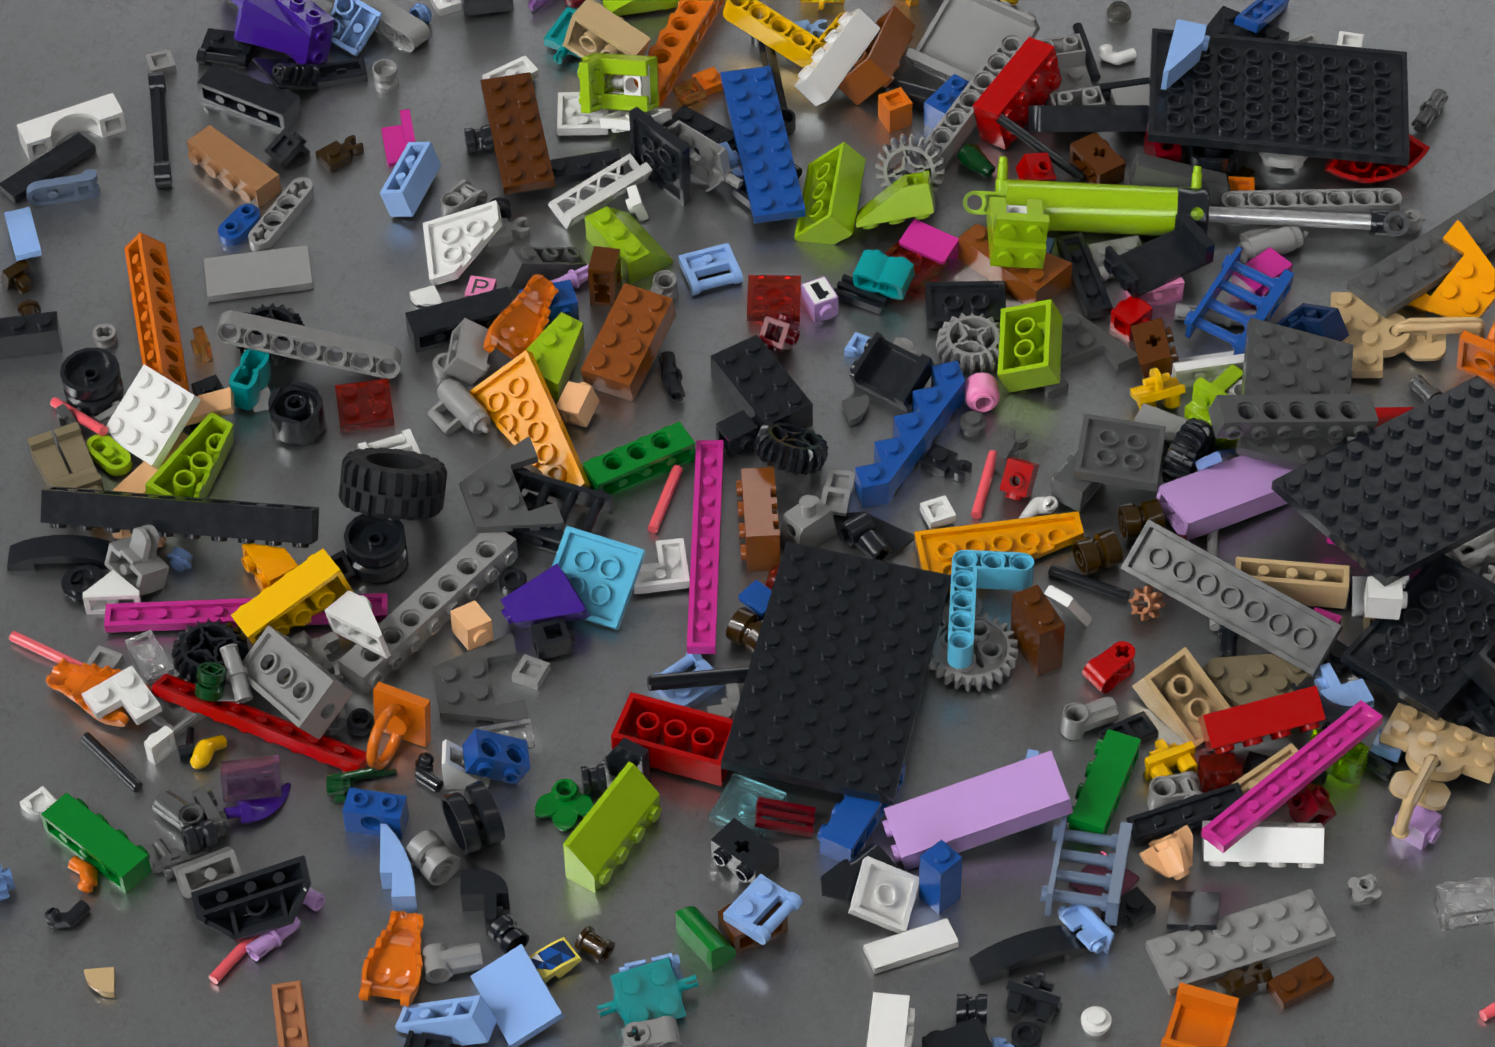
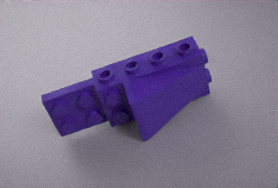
(286, 26)

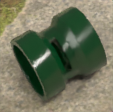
(210, 681)

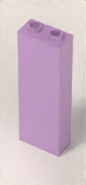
(1220, 495)
(978, 809)

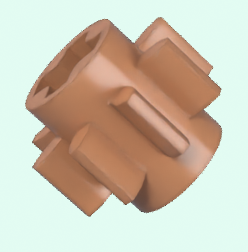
(1154, 601)

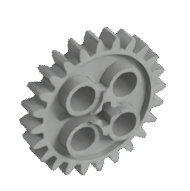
(993, 651)

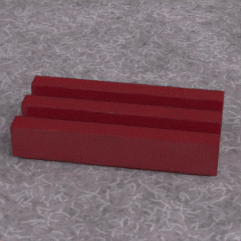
(784, 812)

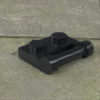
(222, 48)

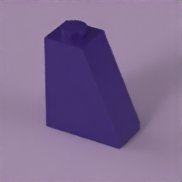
(544, 599)

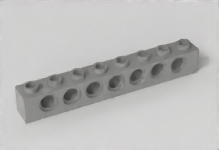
(430, 607)

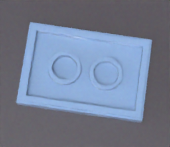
(517, 996)

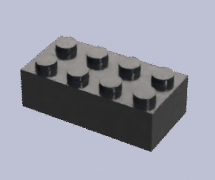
(760, 384)

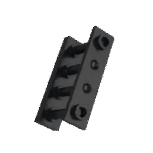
(550, 538)

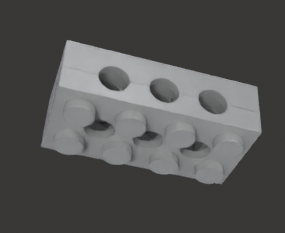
(275, 657)

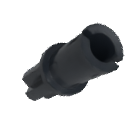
(1228, 642)

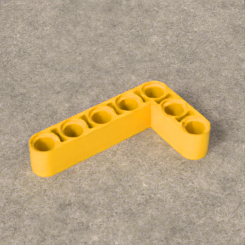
(776, 30)

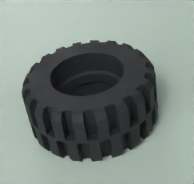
(392, 483)

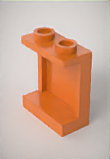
(1200, 1018)

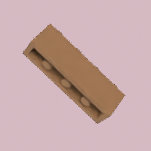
(234, 166)

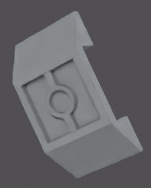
(1075, 83)

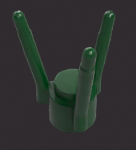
(338, 783)

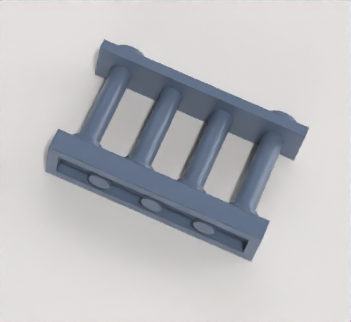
(1111, 882)

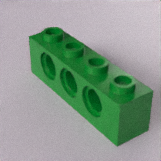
(641, 460)

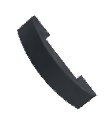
(57, 549)
(1025, 949)

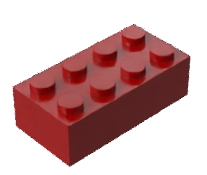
(1022, 82)
(1262, 718)
(677, 737)

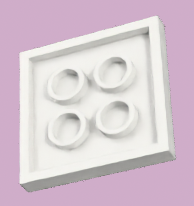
(151, 416)

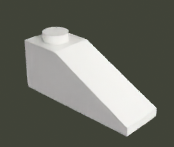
(354, 620)

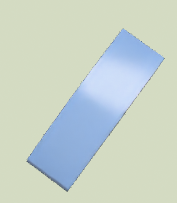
(22, 233)
(396, 872)

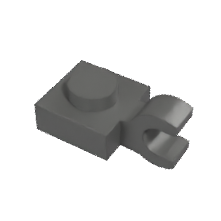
(1008, 450)

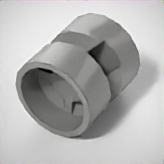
(432, 857)

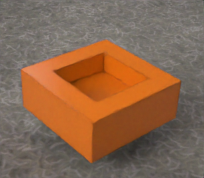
(709, 80)
(1241, 183)

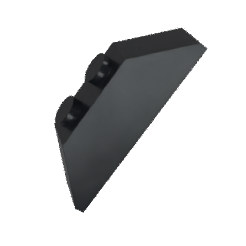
(254, 900)

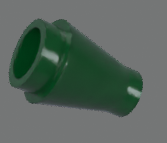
(975, 160)

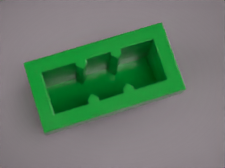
(703, 937)

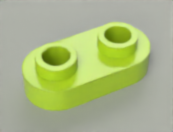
(113, 458)

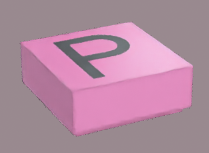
(479, 285)

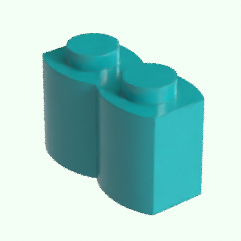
(883, 274)
(250, 378)

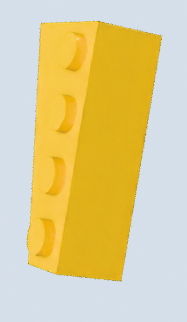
(293, 597)

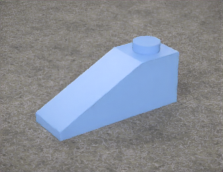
(1184, 51)
(463, 1019)

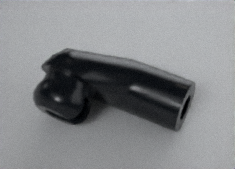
(424, 772)
(66, 919)

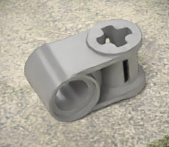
(461, 198)
(1172, 788)
(652, 1033)

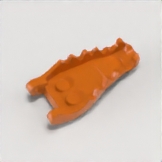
(523, 319)
(76, 679)
(395, 962)

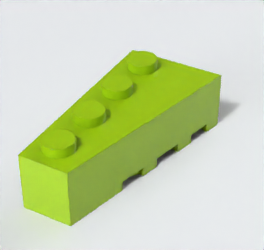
(196, 461)

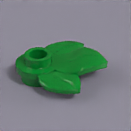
(563, 808)

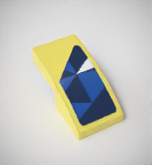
(555, 959)

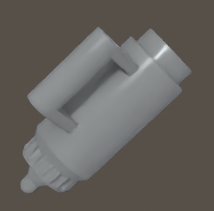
(1281, 240)
(462, 406)

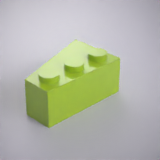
(558, 352)

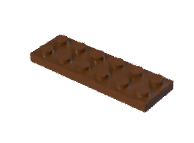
(517, 133)

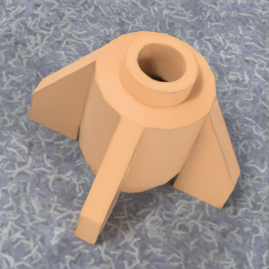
(1171, 854)

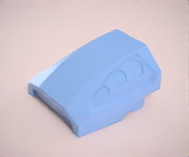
(353, 24)

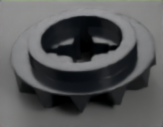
(73, 580)

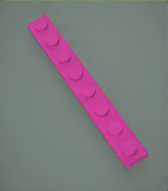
(1291, 776)

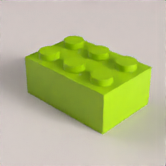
(1030, 345)

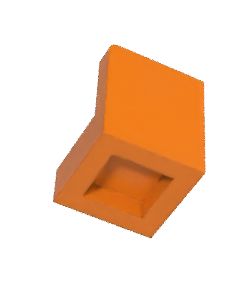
(895, 109)

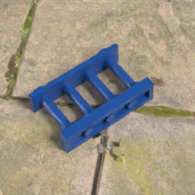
(1265, 305)

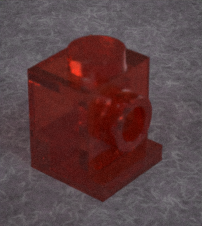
(1217, 771)

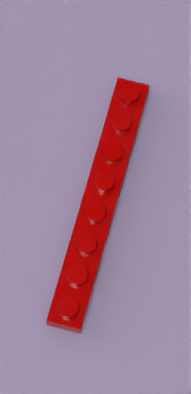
(261, 724)

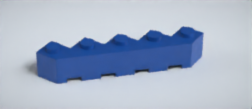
(911, 436)

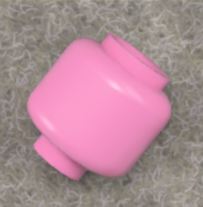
(981, 392)

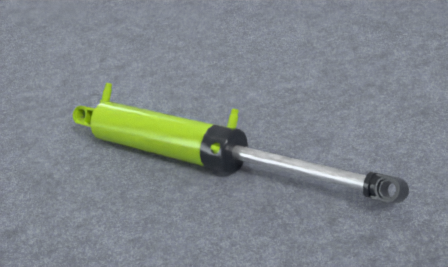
(1154, 208)

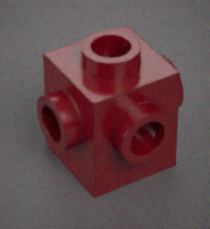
(771, 328)
(1311, 805)

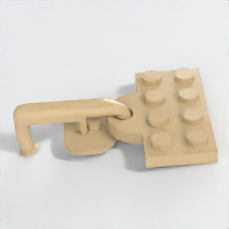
(1385, 337)
(1435, 754)

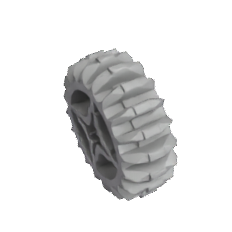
(906, 147)
(973, 337)

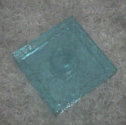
(739, 802)

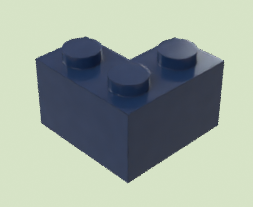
(1317, 320)

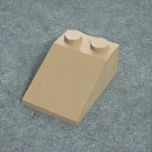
(1181, 694)

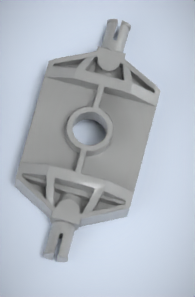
(713, 163)

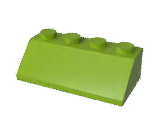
(831, 196)
(611, 829)

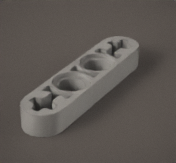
(277, 213)

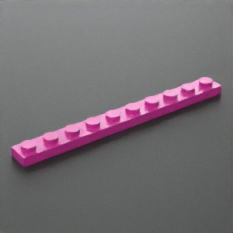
(705, 547)
(179, 614)

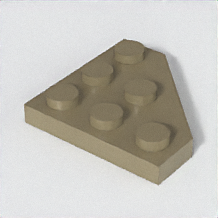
(1253, 677)

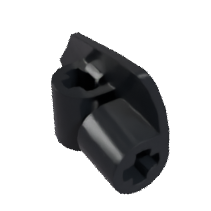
(872, 535)
(842, 878)

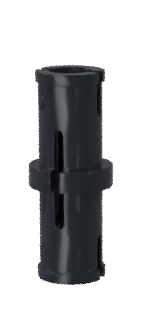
(671, 376)

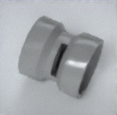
(385, 76)

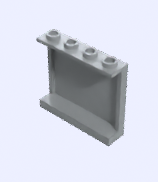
(966, 35)

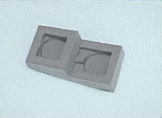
(838, 490)

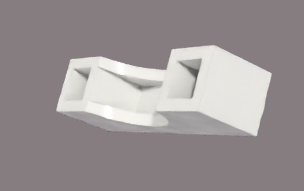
(97, 116)
(1384, 601)

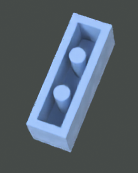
(410, 179)

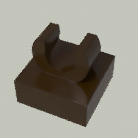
(17, 276)

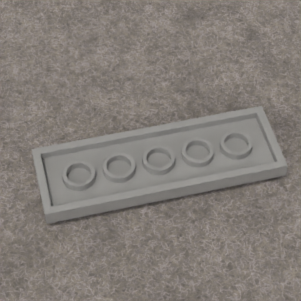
(1252, 935)

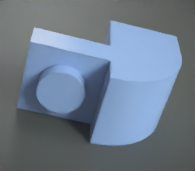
(1339, 697)

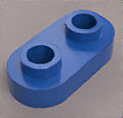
(238, 224)

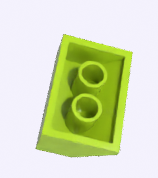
(638, 250)

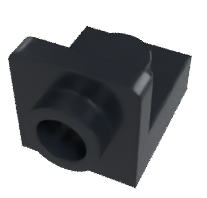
(286, 147)

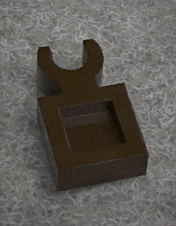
(338, 155)
(1242, 983)

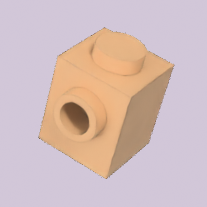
(577, 403)
(472, 625)

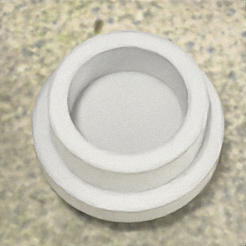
(1095, 1020)

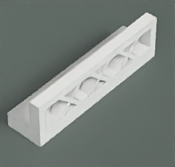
(601, 195)
(1207, 366)

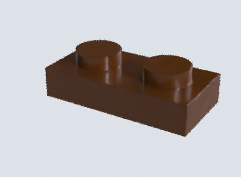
(1300, 982)

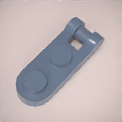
(63, 189)

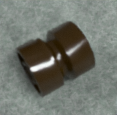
(1133, 518)
(1096, 552)
(744, 628)

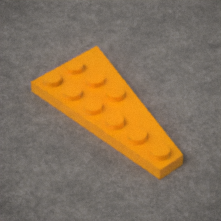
(524, 408)
(1027, 535)

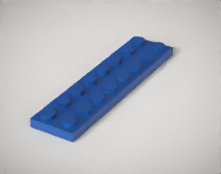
(762, 144)

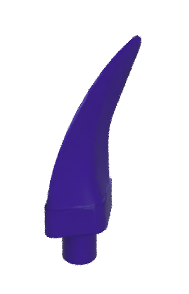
(257, 809)

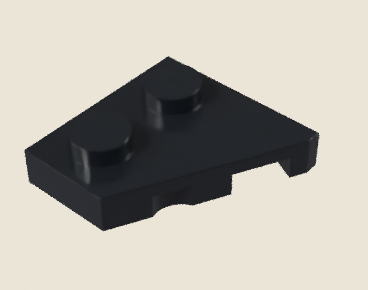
(626, 752)

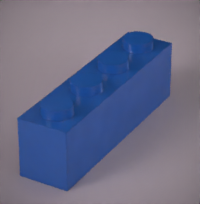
(851, 825)

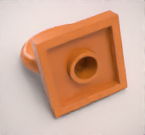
(1477, 355)
(402, 717)

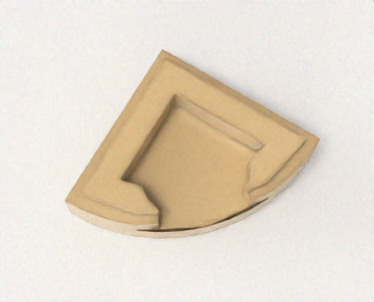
(102, 980)

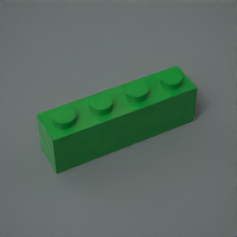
(1105, 783)
(97, 842)

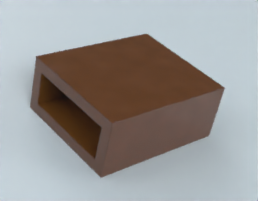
(1037, 630)

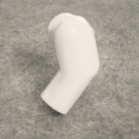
(1117, 58)
(1040, 506)

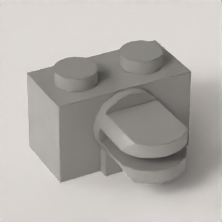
(137, 560)

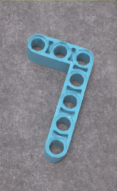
(985, 571)

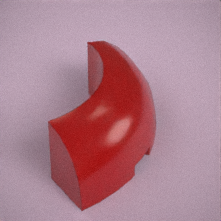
(1375, 172)

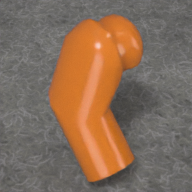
(87, 873)

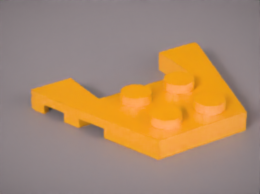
(1469, 285)

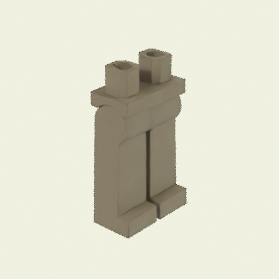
(75, 455)

